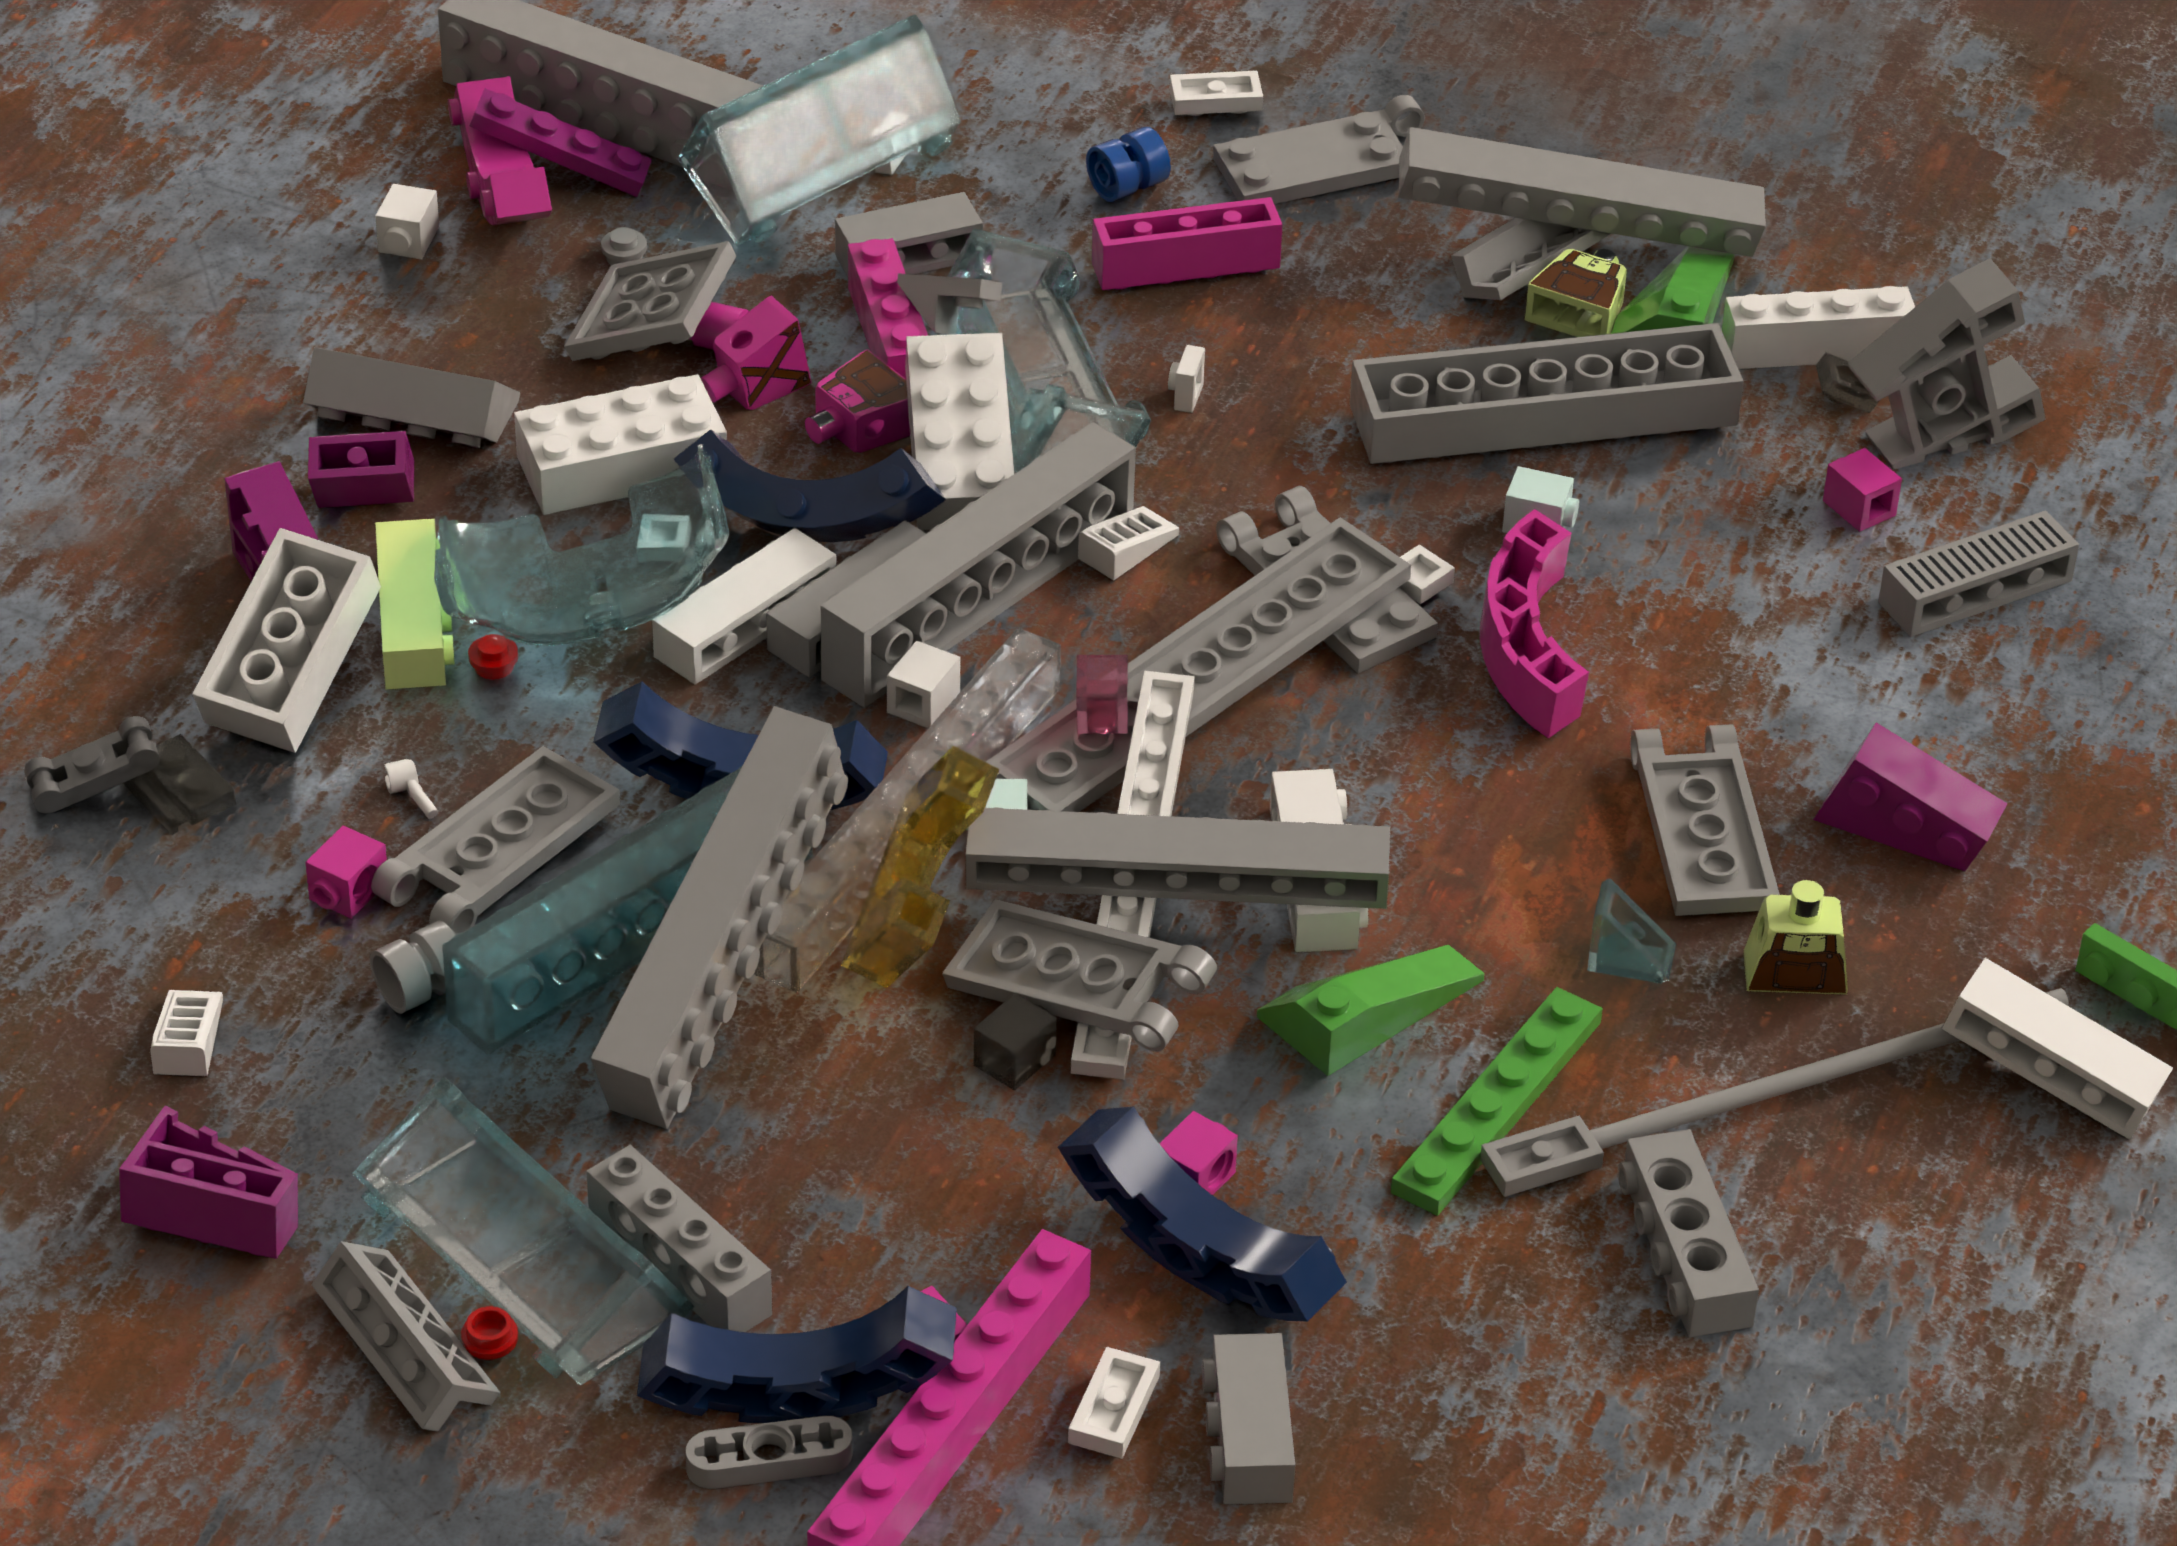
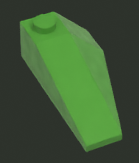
(1681, 294)
(1360, 1009)

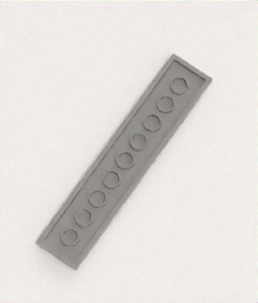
(1227, 652)

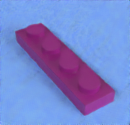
(561, 142)

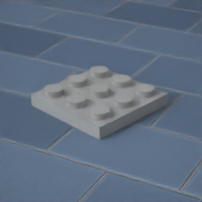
(650, 301)

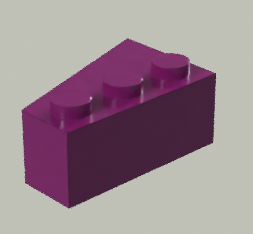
(257, 507)
(1911, 802)
(207, 1191)

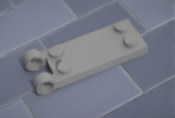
(1319, 155)
(1370, 638)
(1705, 823)
(498, 838)
(1077, 970)

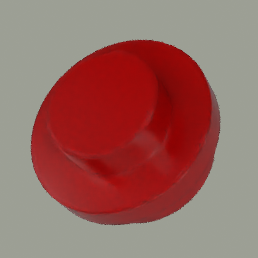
(493, 656)
(489, 1333)

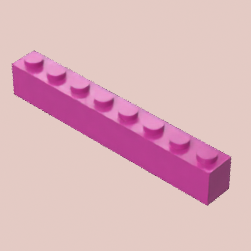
(962, 1401)

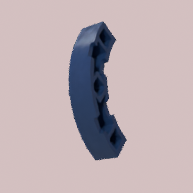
(825, 508)
(690, 754)
(1194, 1231)
(798, 1373)

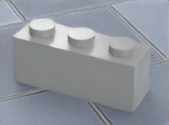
(925, 232)
(1249, 1419)

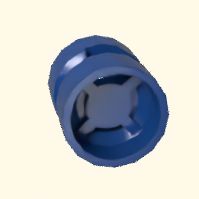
(1128, 164)

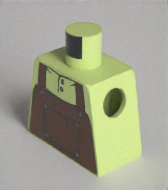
(1578, 293)
(1797, 944)

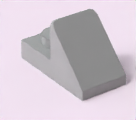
(940, 297)

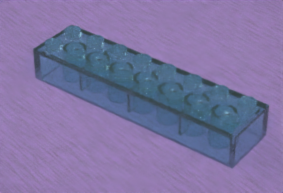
(574, 928)

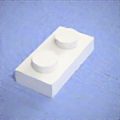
(1216, 93)
(1114, 1402)

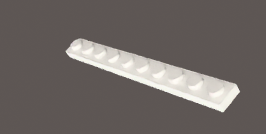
(1146, 790)

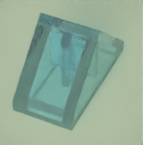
(1627, 939)

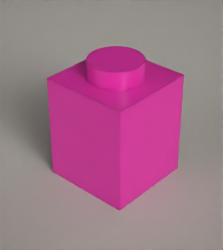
(1862, 489)

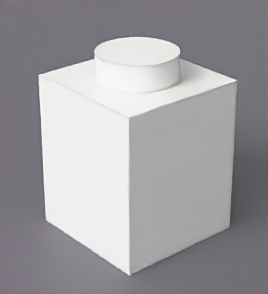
(407, 221)
(923, 684)

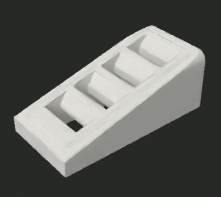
(1112, 554)
(186, 1042)

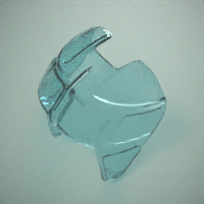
(515, 583)

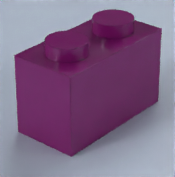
(361, 469)

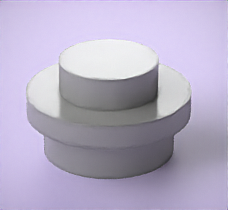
(623, 245)

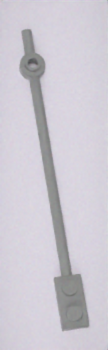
(1573, 1149)

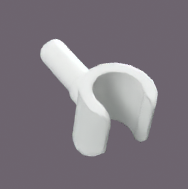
(402, 777)

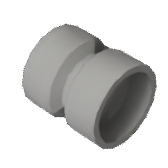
(413, 969)

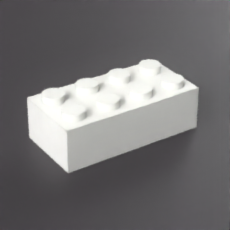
(958, 416)
(609, 441)
(287, 640)

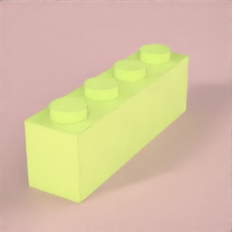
(411, 606)

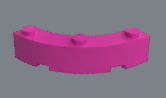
(499, 171)
(1525, 665)

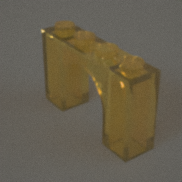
(900, 910)

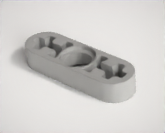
(785, 1434)

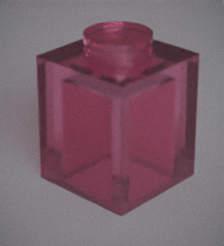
(1102, 694)

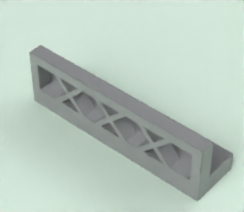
(1515, 255)
(401, 1334)

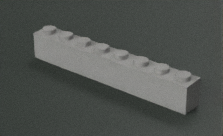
(1581, 192)
(1179, 857)

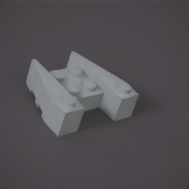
(1939, 372)

